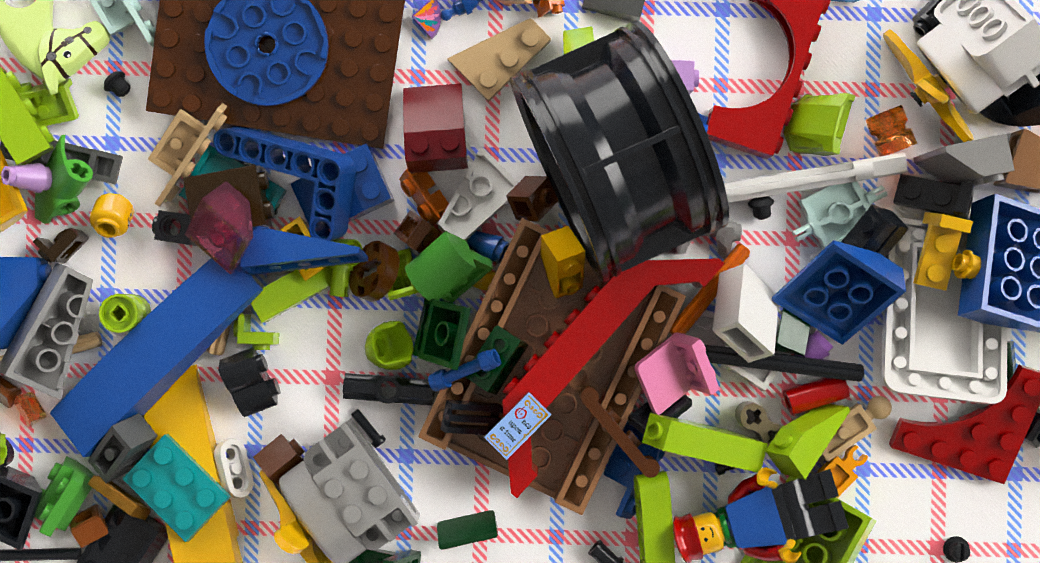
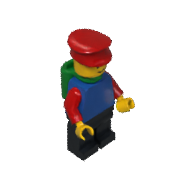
(763, 518)

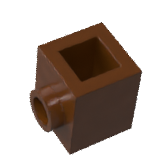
(532, 198)
(279, 457)

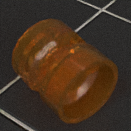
(891, 131)

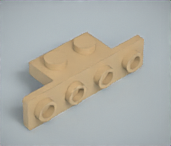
(179, 146)

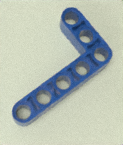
(297, 164)

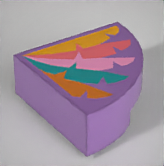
(429, 18)

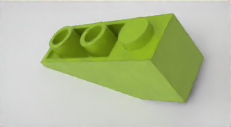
(18, 126)

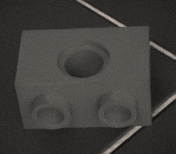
(122, 447)

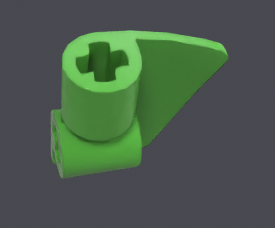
(68, 182)

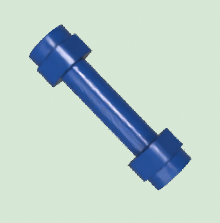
(485, 361)

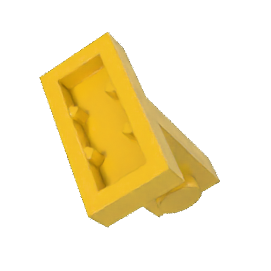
(939, 249)

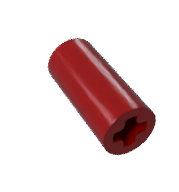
(815, 394)

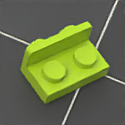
(51, 108)

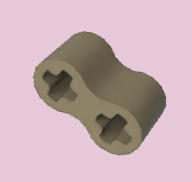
(760, 425)

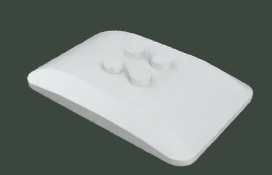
(930, 346)

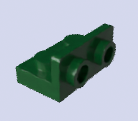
(510, 351)

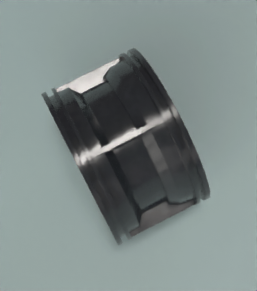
(623, 149)

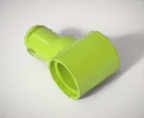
(341, 273)

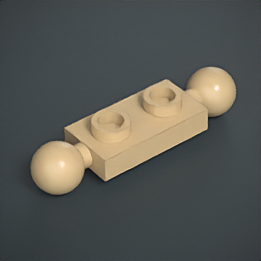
(857, 425)

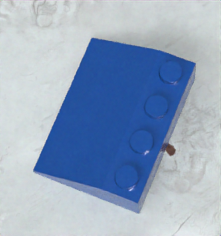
(1008, 282)

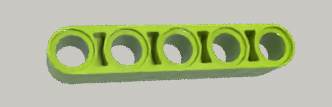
(654, 518)

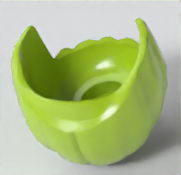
(389, 346)

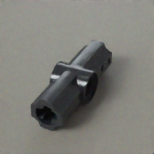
(369, 388)

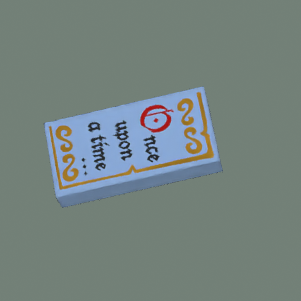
(517, 425)

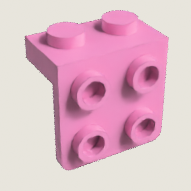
(674, 370)

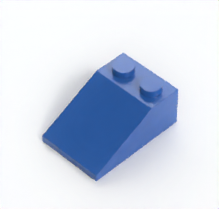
(369, 188)

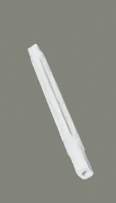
(816, 177)

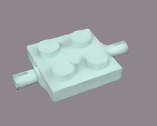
(835, 211)

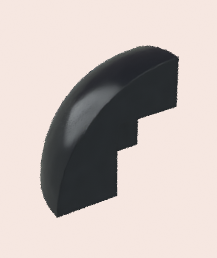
(1017, 109)

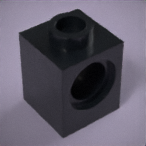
(162, 223)

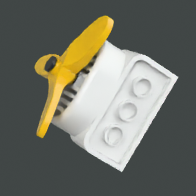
(977, 51)

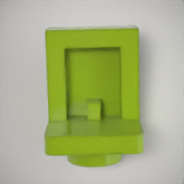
(259, 340)

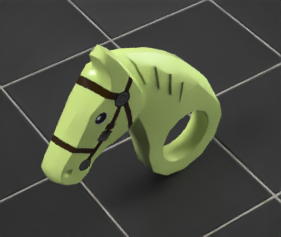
(46, 50)

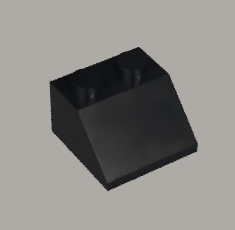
(18, 505)

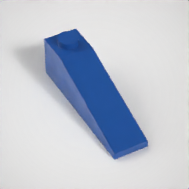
(284, 251)

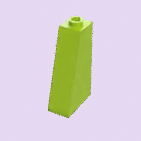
(704, 442)

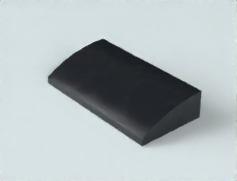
(127, 540)

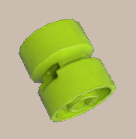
(123, 312)

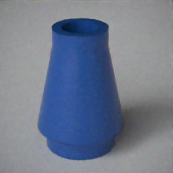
(488, 245)

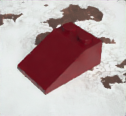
(434, 128)

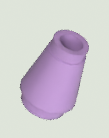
(28, 177)

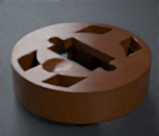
(380, 282)

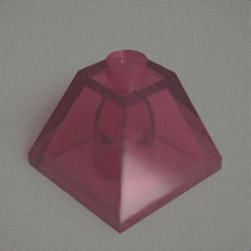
(222, 226)

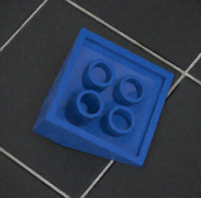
(19, 286)
(842, 290)

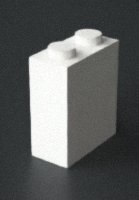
(745, 313)

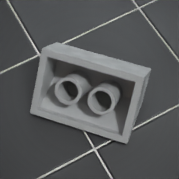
(970, 161)

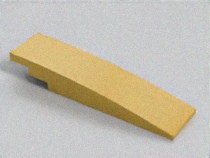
(186, 419)

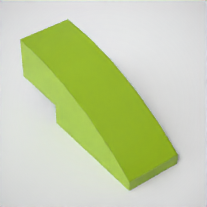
(288, 293)

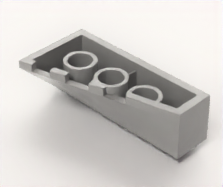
(48, 333)

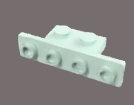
(121, 14)

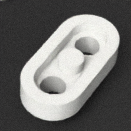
(234, 467)

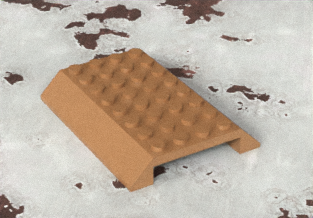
(571, 443)

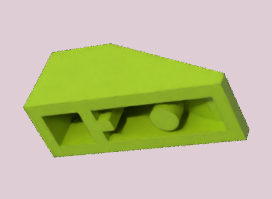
(803, 440)

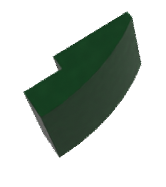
(441, 333)

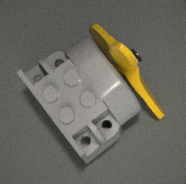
(339, 500)

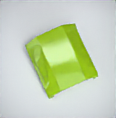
(818, 124)

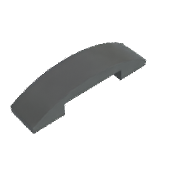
(103, 164)

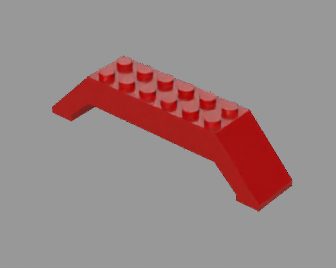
(583, 337)

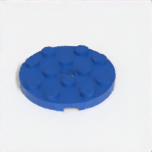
(266, 77)

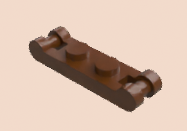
(627, 441)

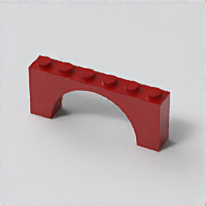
(759, 126)

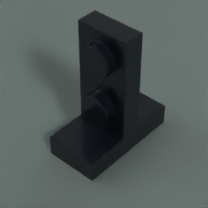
(934, 196)

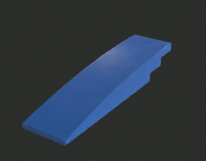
(154, 354)

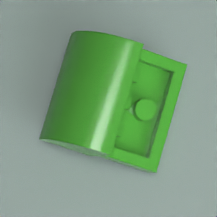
(447, 268)
(63, 495)

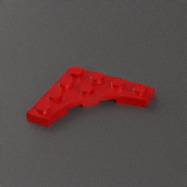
(980, 441)

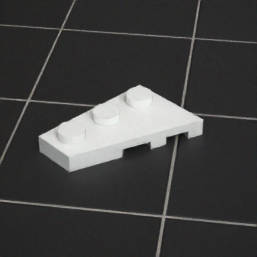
(478, 196)

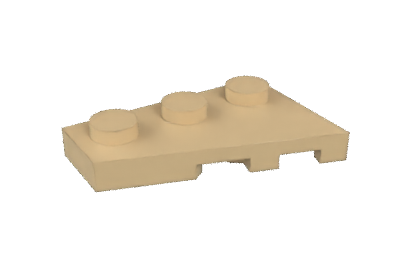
(498, 58)

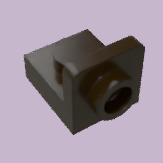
(65, 245)

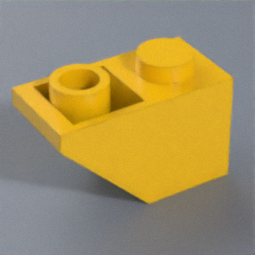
(563, 261)

